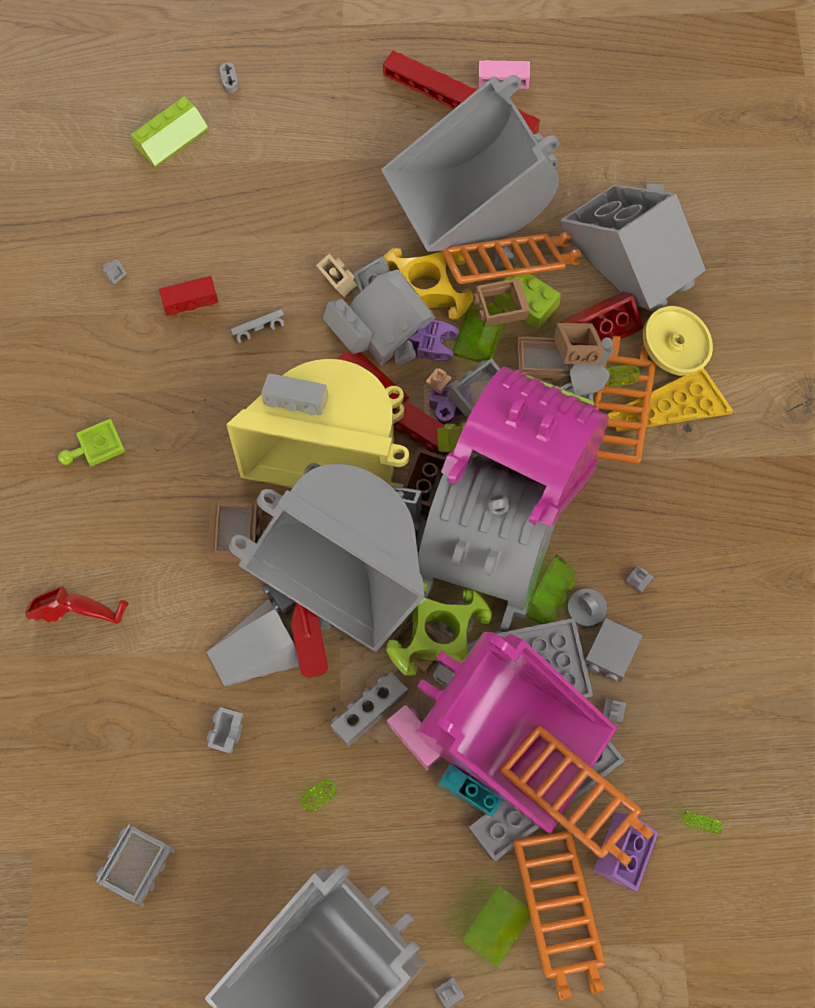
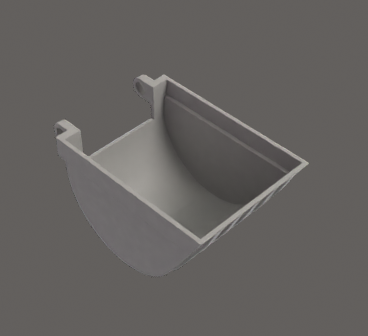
(475, 171)
(482, 549)
(340, 550)
(324, 953)

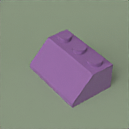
(635, 847)

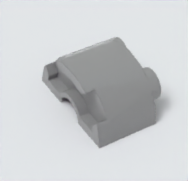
(226, 730)

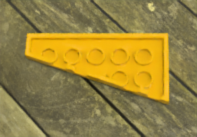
(682, 400)

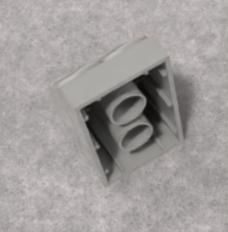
(637, 242)

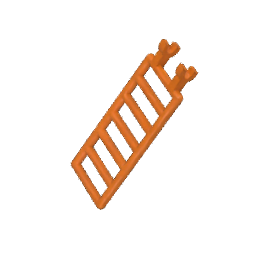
(551, 242)
(644, 410)
(552, 810)
(559, 973)

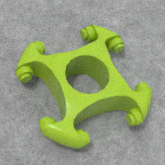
(453, 616)

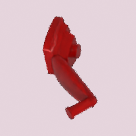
(56, 603)

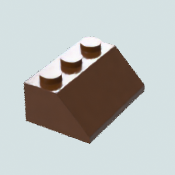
(425, 476)

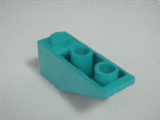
(469, 791)

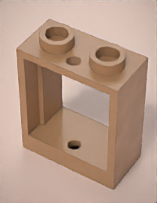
(515, 288)
(578, 333)
(426, 665)

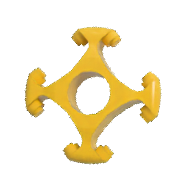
(434, 266)

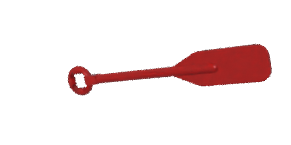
(308, 642)

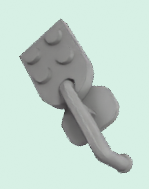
(590, 377)

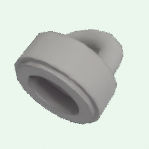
(496, 502)

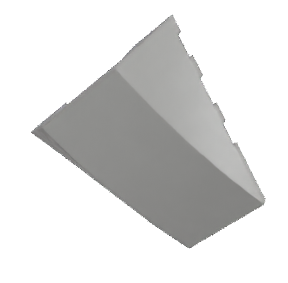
(254, 648)

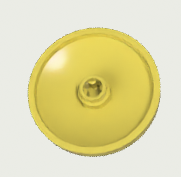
(677, 340)

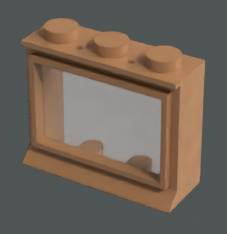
(541, 359)
(227, 521)

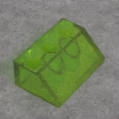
(474, 339)
(551, 591)
(497, 926)

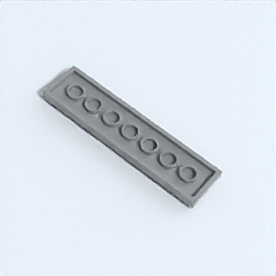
(507, 824)

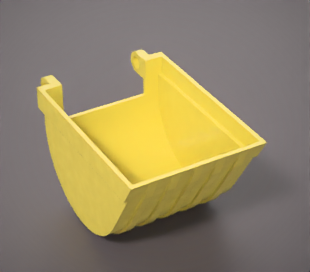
(353, 429)

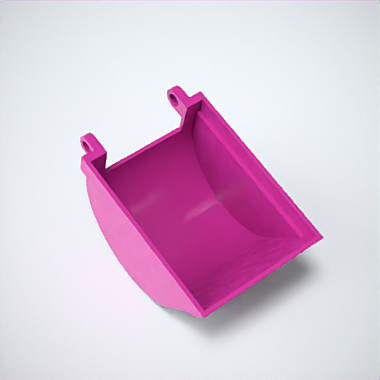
(535, 434)
(495, 705)

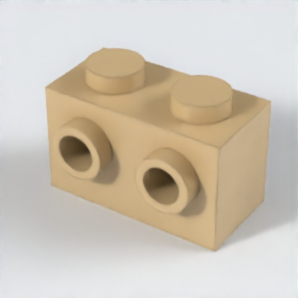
(337, 276)

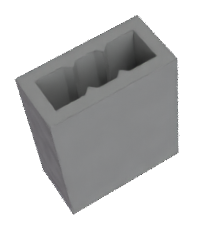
(612, 650)

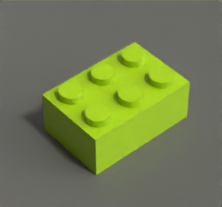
(539, 296)

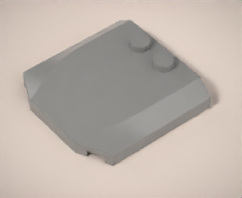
(391, 313)

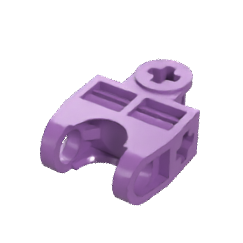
(436, 351)
(444, 407)

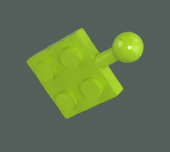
(97, 444)

